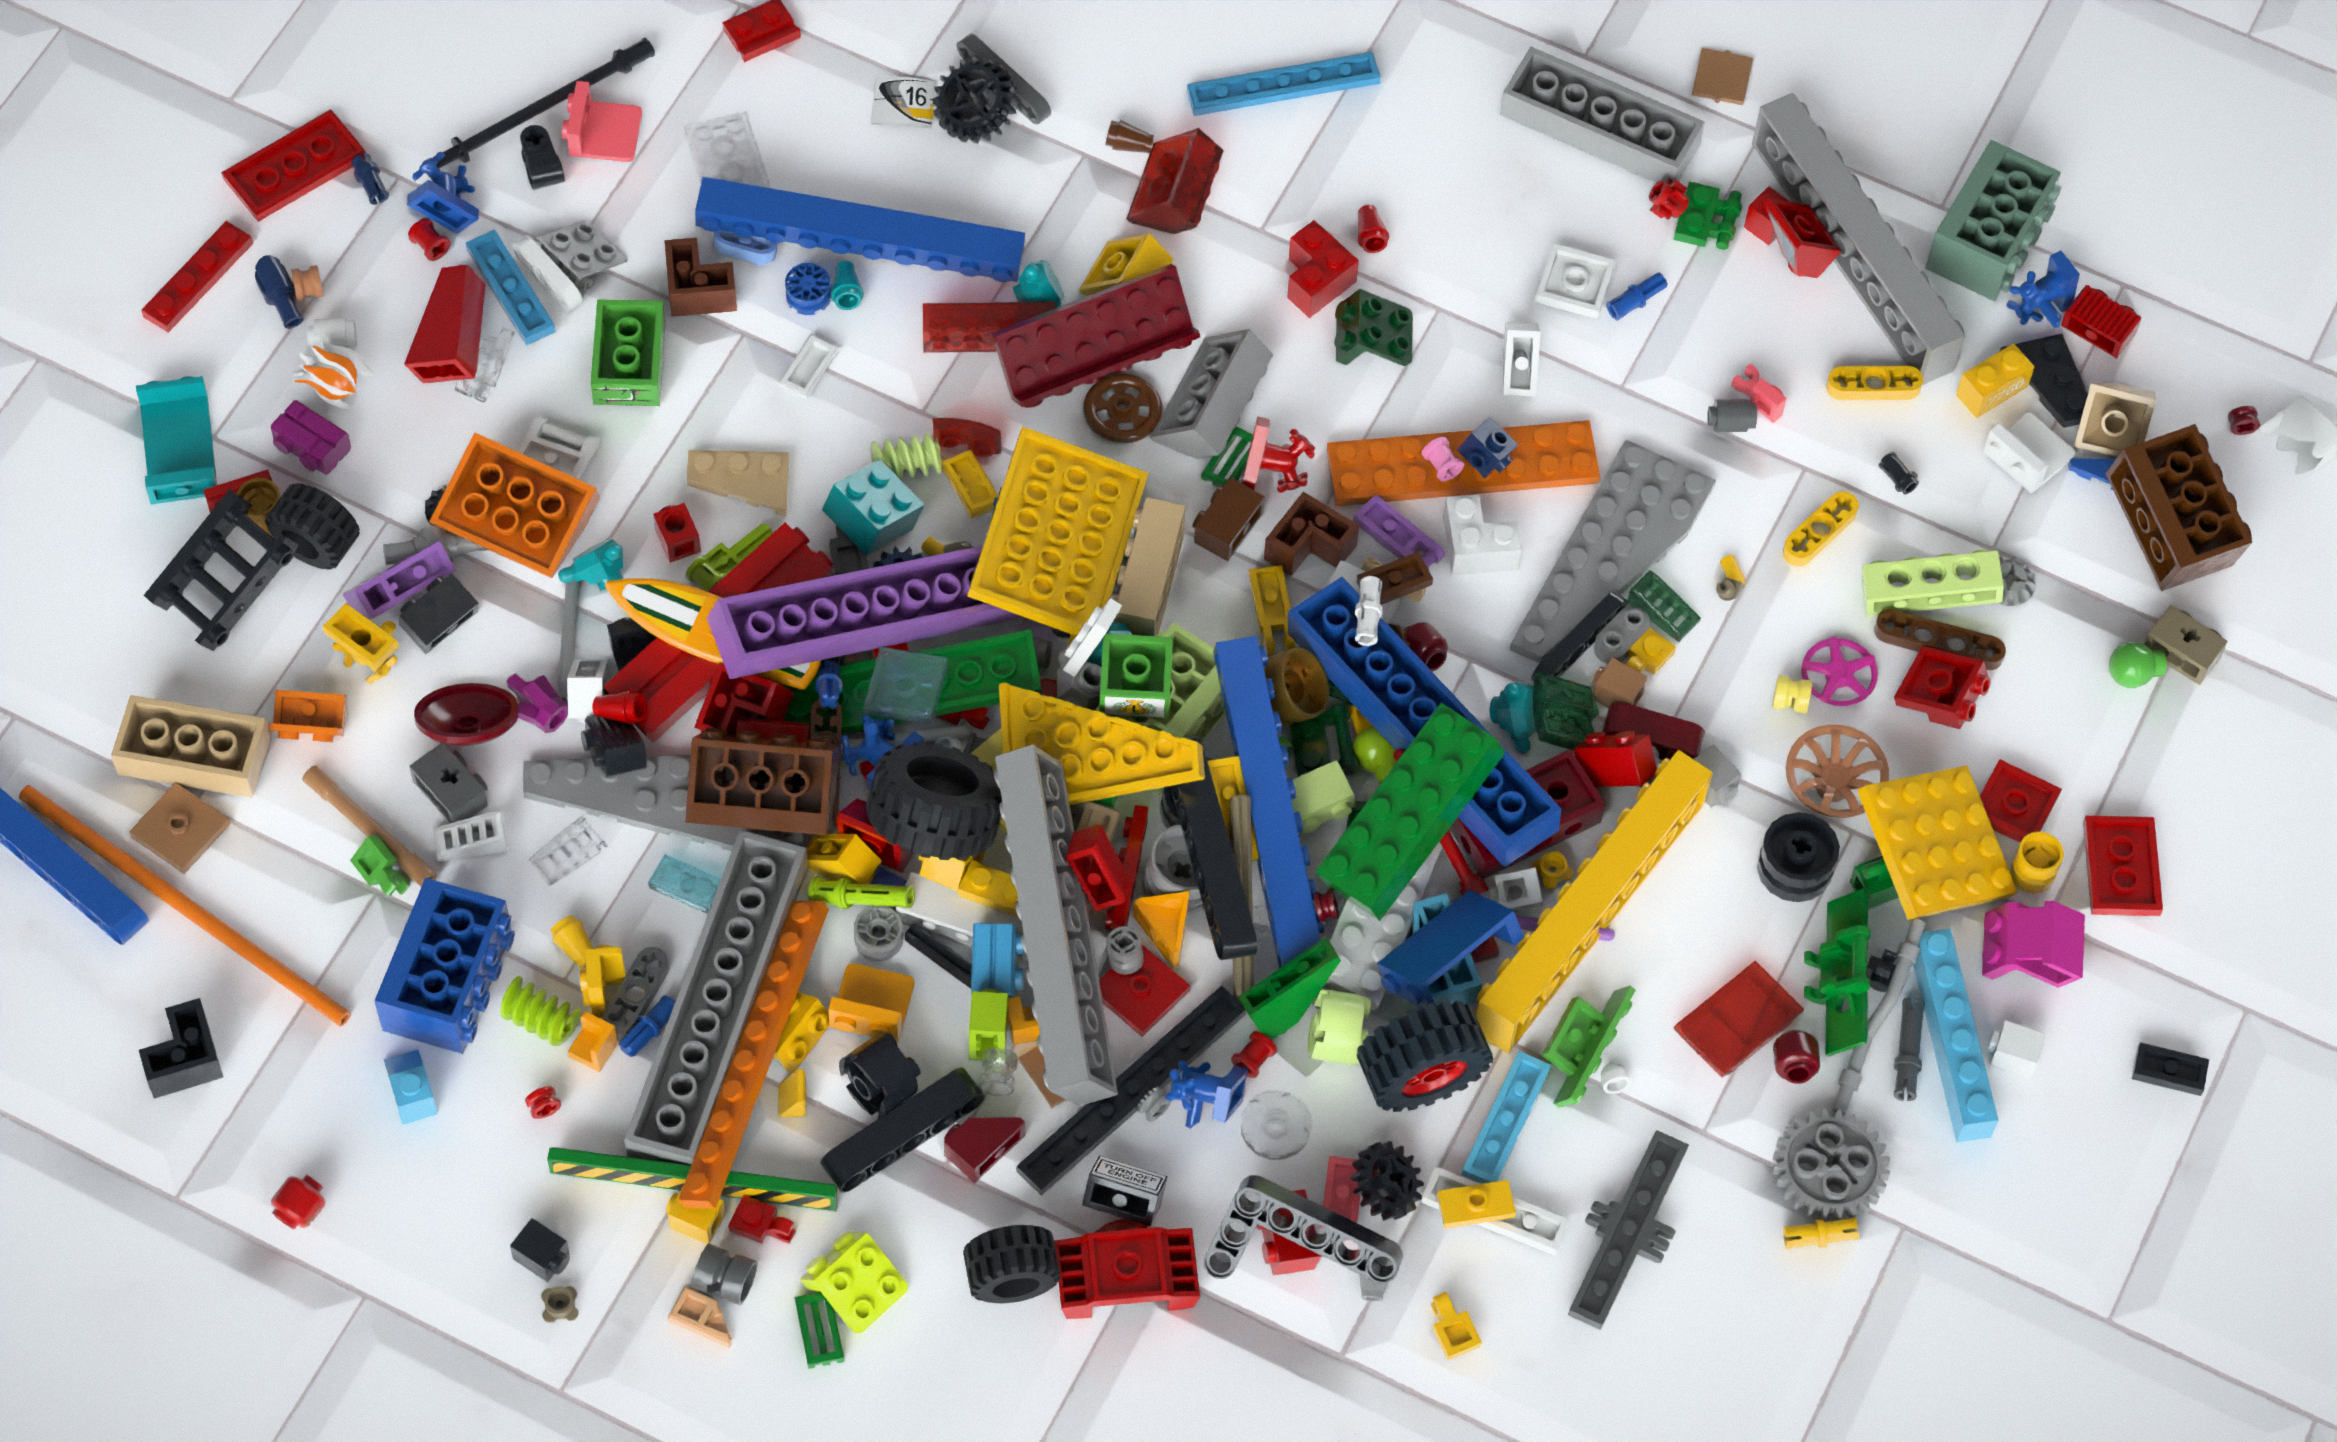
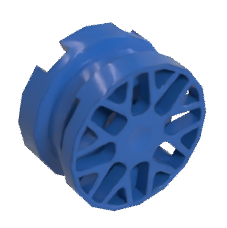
(812, 279)

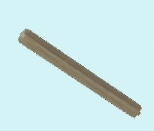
(1242, 849)

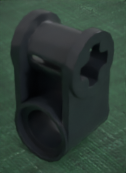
(540, 158)

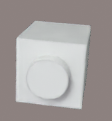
(2016, 1048)

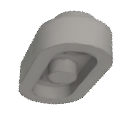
(1622, 632)

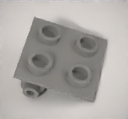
(580, 252)

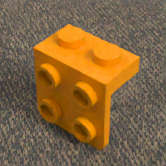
(871, 1001)

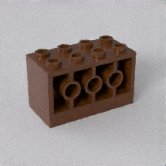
(2179, 507)
(748, 801)

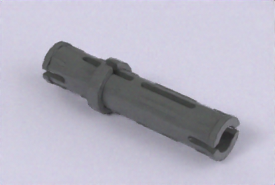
(1908, 1062)

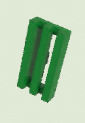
(1219, 480)
(824, 1357)

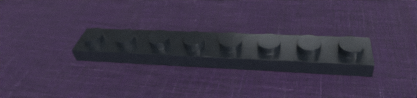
(1101, 1118)

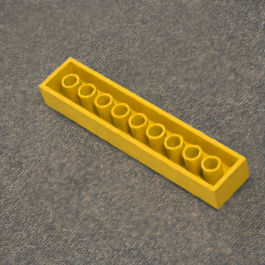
(1592, 900)

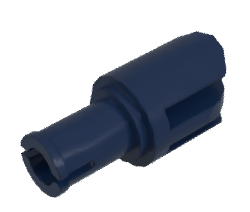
(278, 289)

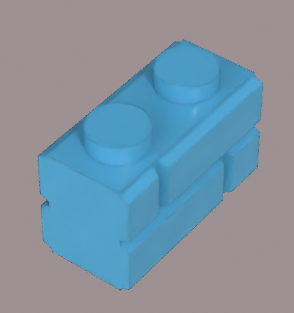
(996, 958)

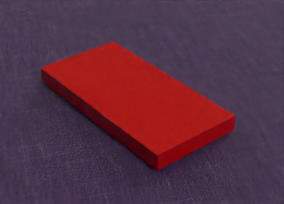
(293, 165)

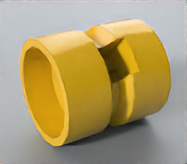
(2036, 862)

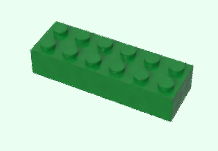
(1410, 811)

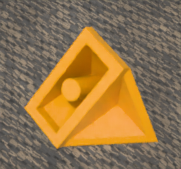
(1164, 922)

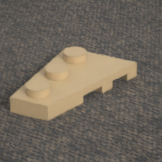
(747, 475)

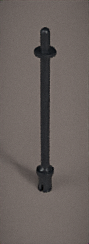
(621, 61)

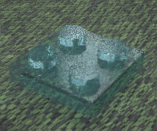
(905, 685)

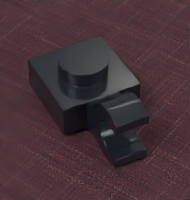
(1881, 970)

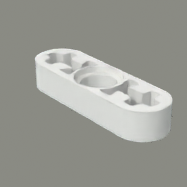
(547, 273)

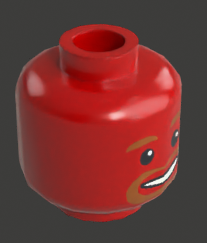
(298, 1202)

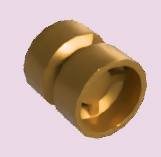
(263, 496)

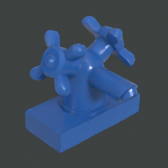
(441, 196)
(2057, 286)
(873, 745)
(1223, 1092)

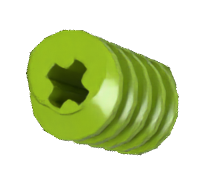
(537, 1014)

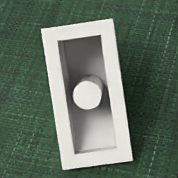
(1520, 358)
(584, 684)

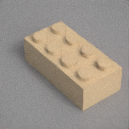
(1150, 566)
(191, 746)

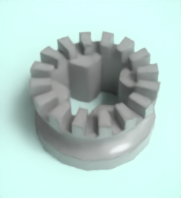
(1154, 1105)

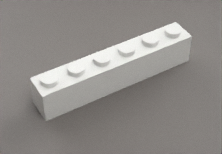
(952, 917)

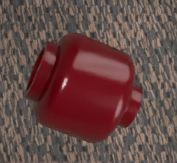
(1427, 644)
(1796, 1056)

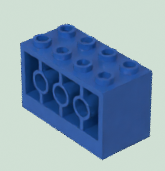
(444, 966)

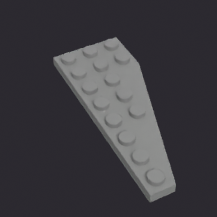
(1628, 525)
(641, 798)

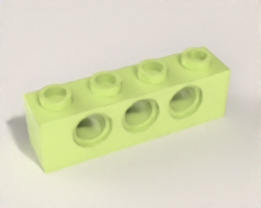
(1949, 590)

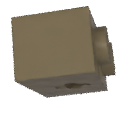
(2186, 644)

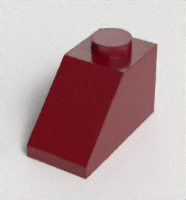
(982, 1143)

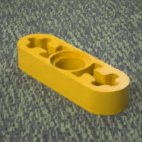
(1884, 373)
(1818, 542)

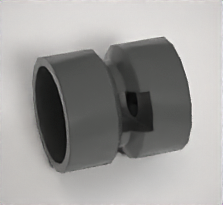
(724, 1274)

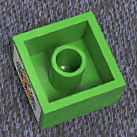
(1136, 675)

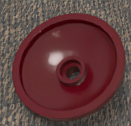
(466, 714)

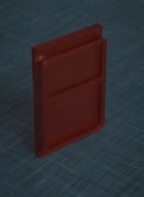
(1739, 1019)

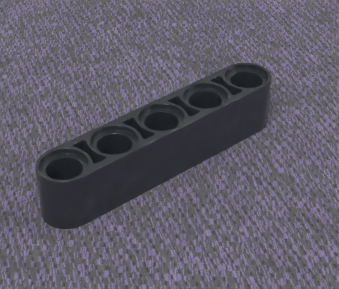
(902, 1130)

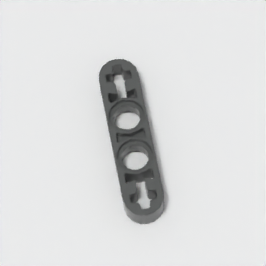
(1030, 101)

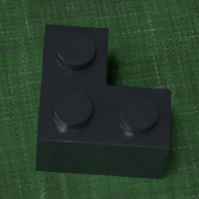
(187, 1058)

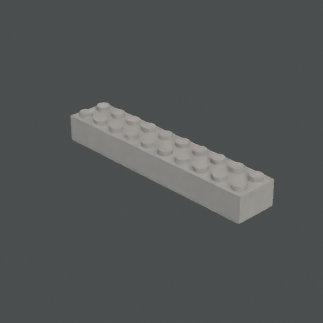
(1870, 253)
(1054, 927)
(716, 998)

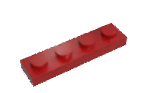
(197, 276)
(1130, 857)

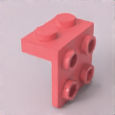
(600, 128)

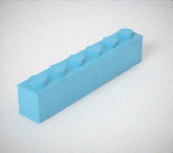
(1954, 1037)

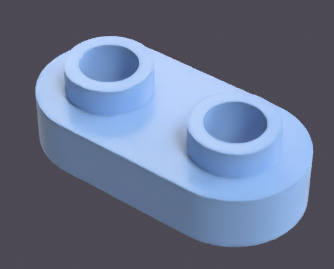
(751, 249)

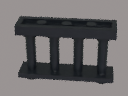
(192, 557)

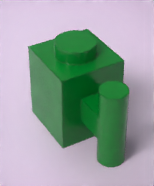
(1876, 879)

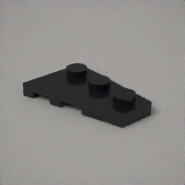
(2055, 378)

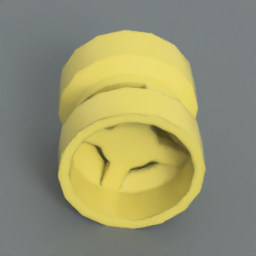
(1792, 694)

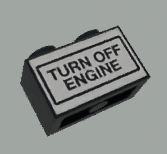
(1124, 1190)

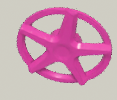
(1839, 671)

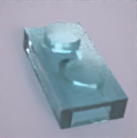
(684, 883)

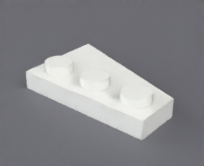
(1090, 636)

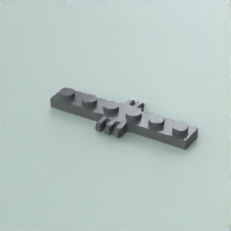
(1629, 1230)

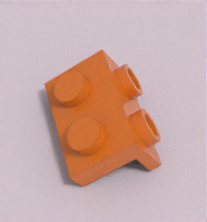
(309, 714)

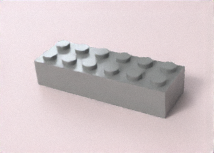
(1601, 117)

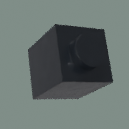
(540, 1250)

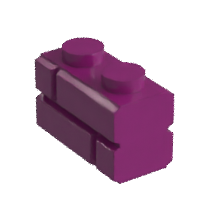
(310, 438)

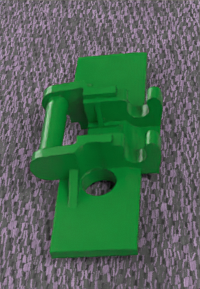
(1843, 972)

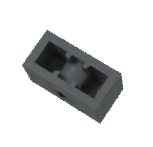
(449, 784)

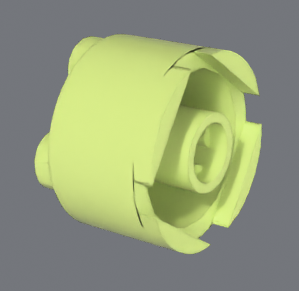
(1337, 1026)

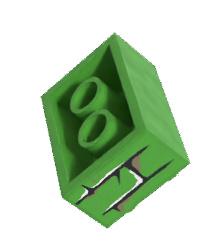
(628, 352)

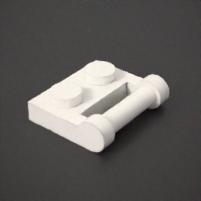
(555, 455)

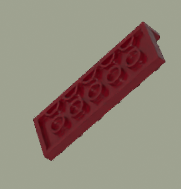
(1095, 336)

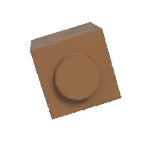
(1618, 684)

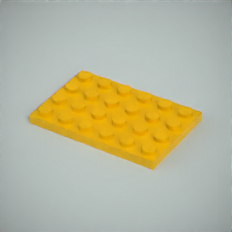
(1057, 532)

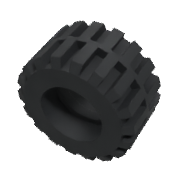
(314, 522)
(1011, 1264)

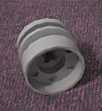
(1171, 869)

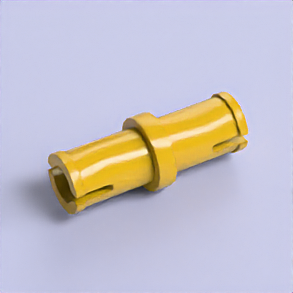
(1820, 1233)

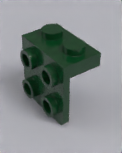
(1373, 326)

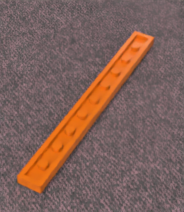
(753, 1055)

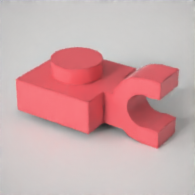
(1767, 397)

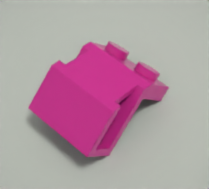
(2034, 941)

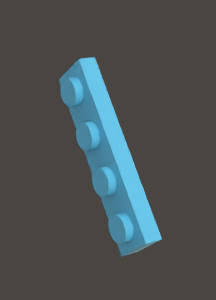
(1506, 1119)

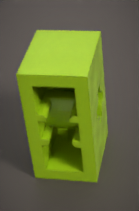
(987, 1022)

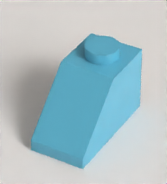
(410, 1086)

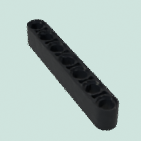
(1214, 866)

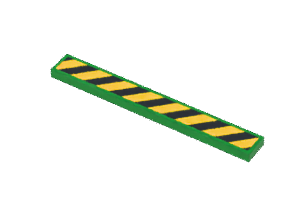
(673, 1176)

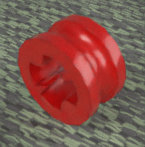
(543, 1102)

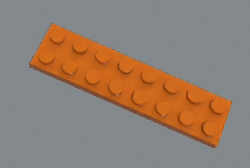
(1397, 471)

